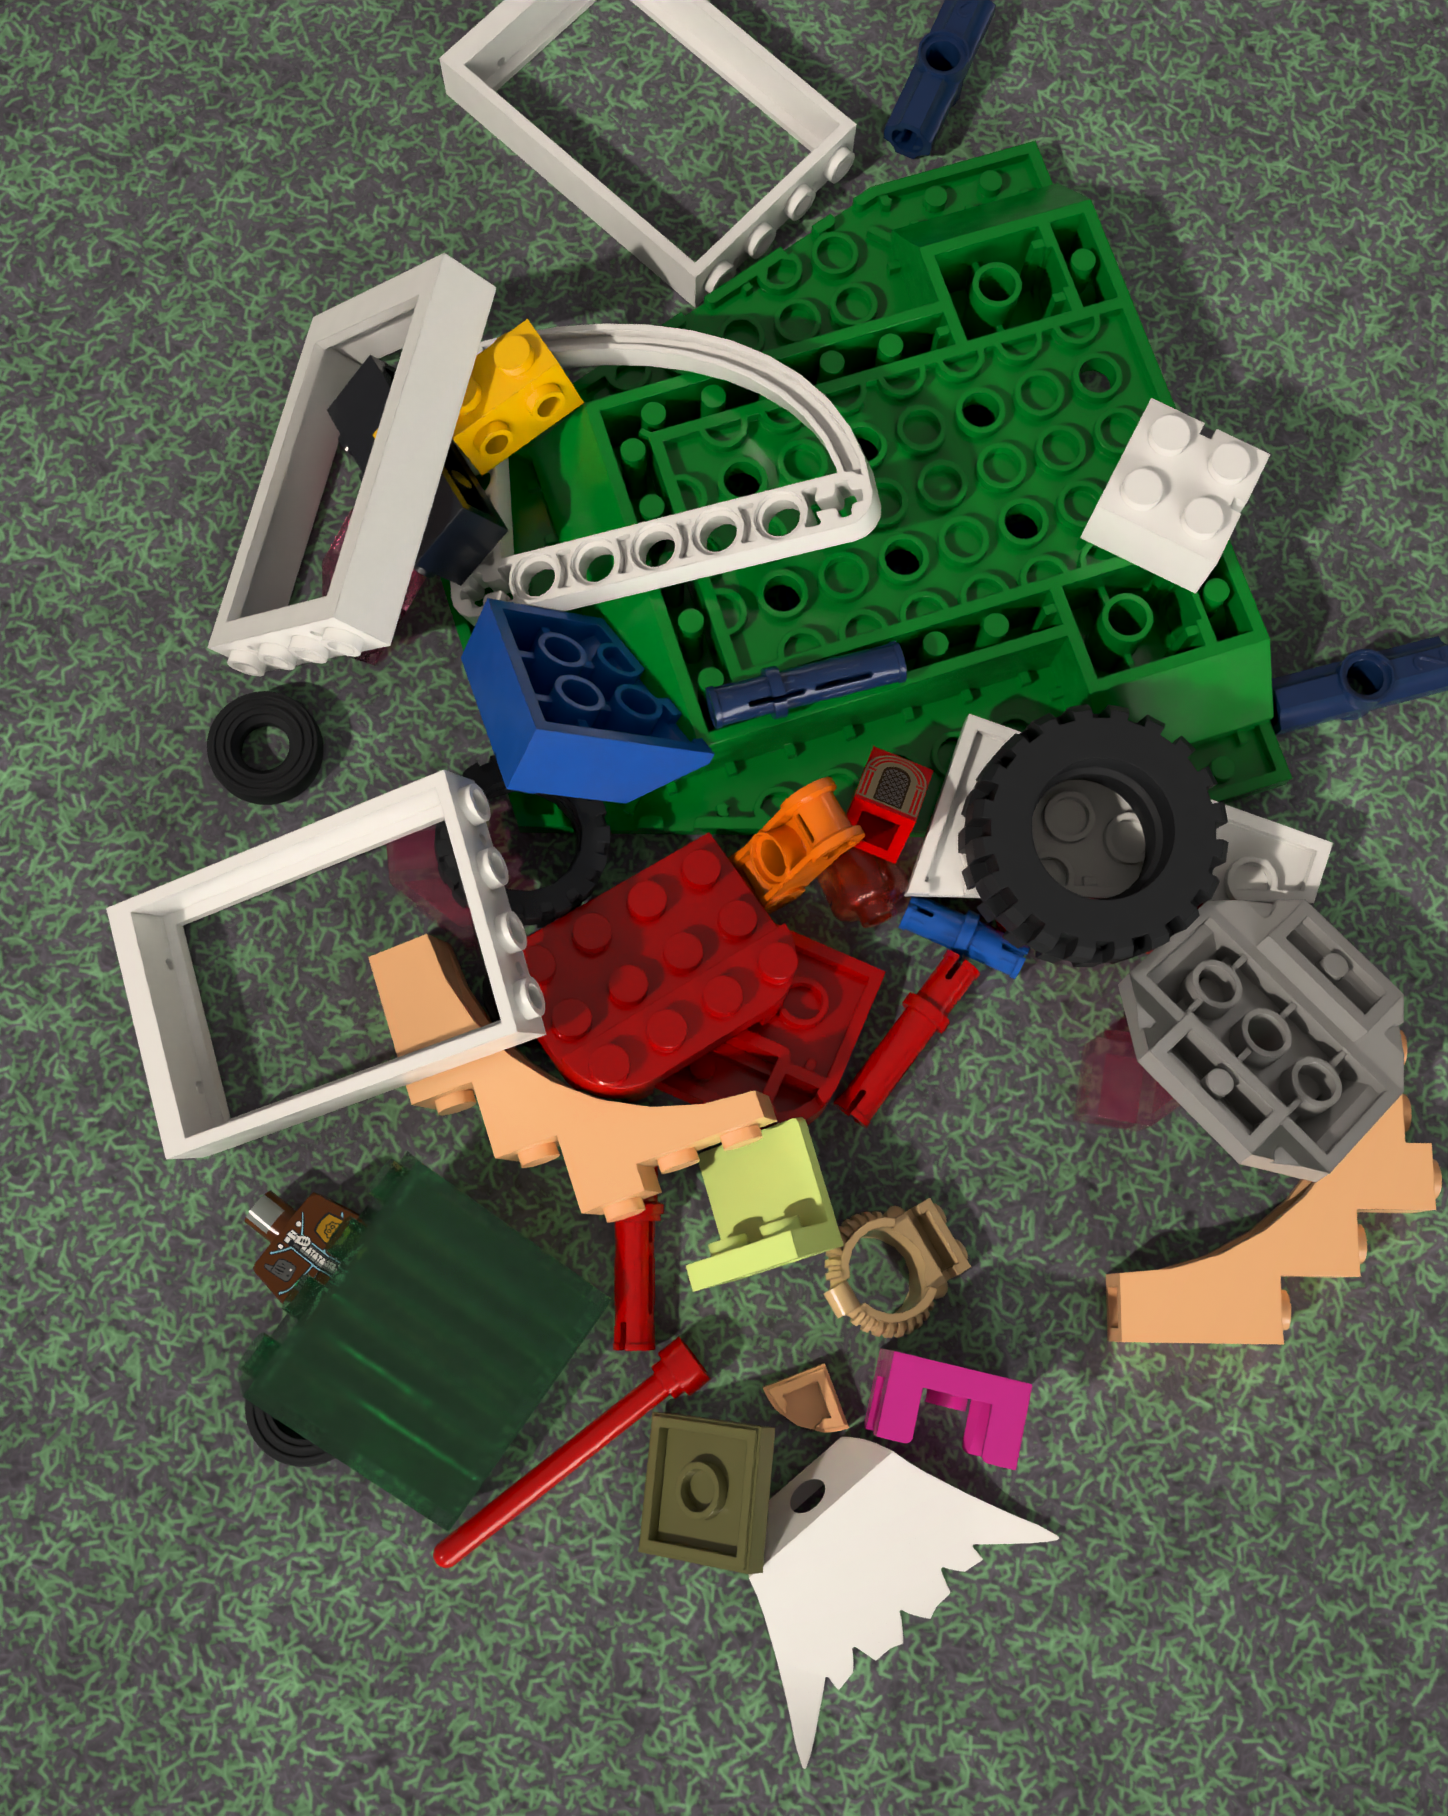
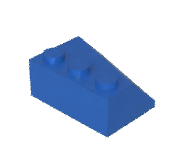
(571, 707)

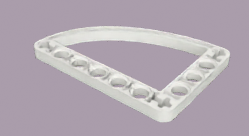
(689, 529)

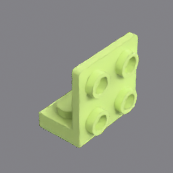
(765, 1206)

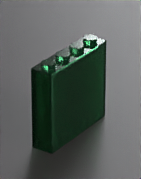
(421, 1341)

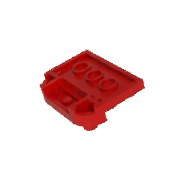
(658, 973)
(801, 1049)

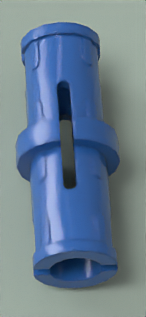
(963, 935)

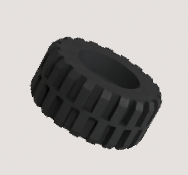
(1158, 786)

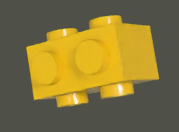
(512, 397)

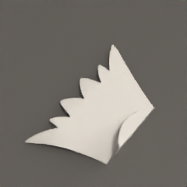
(860, 1559)

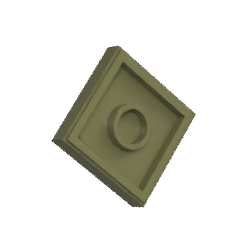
(707, 1491)

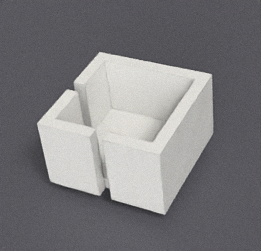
(1175, 496)

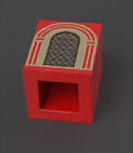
(887, 802)

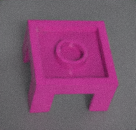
(994, 1415)

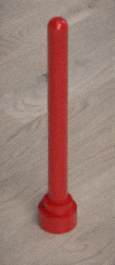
(673, 1375)

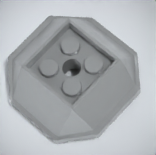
(1269, 1033)

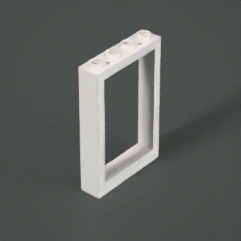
(523, 28)
(439, 322)
(167, 998)

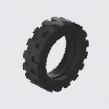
(572, 888)

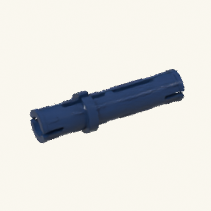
(806, 684)

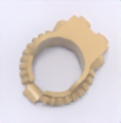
(929, 1254)

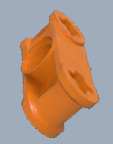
(796, 845)

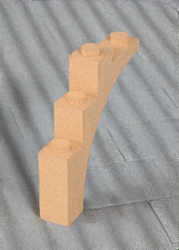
(530, 1112)
(1313, 1233)

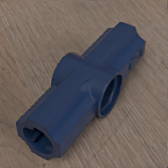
(938, 75)
(1386, 675)

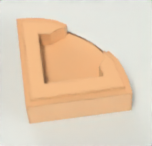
(808, 1400)

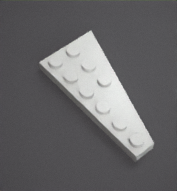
(1097, 842)

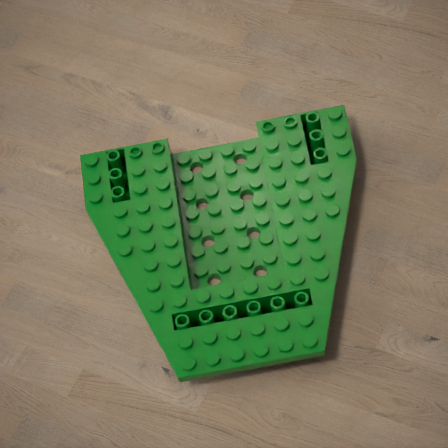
(903, 316)

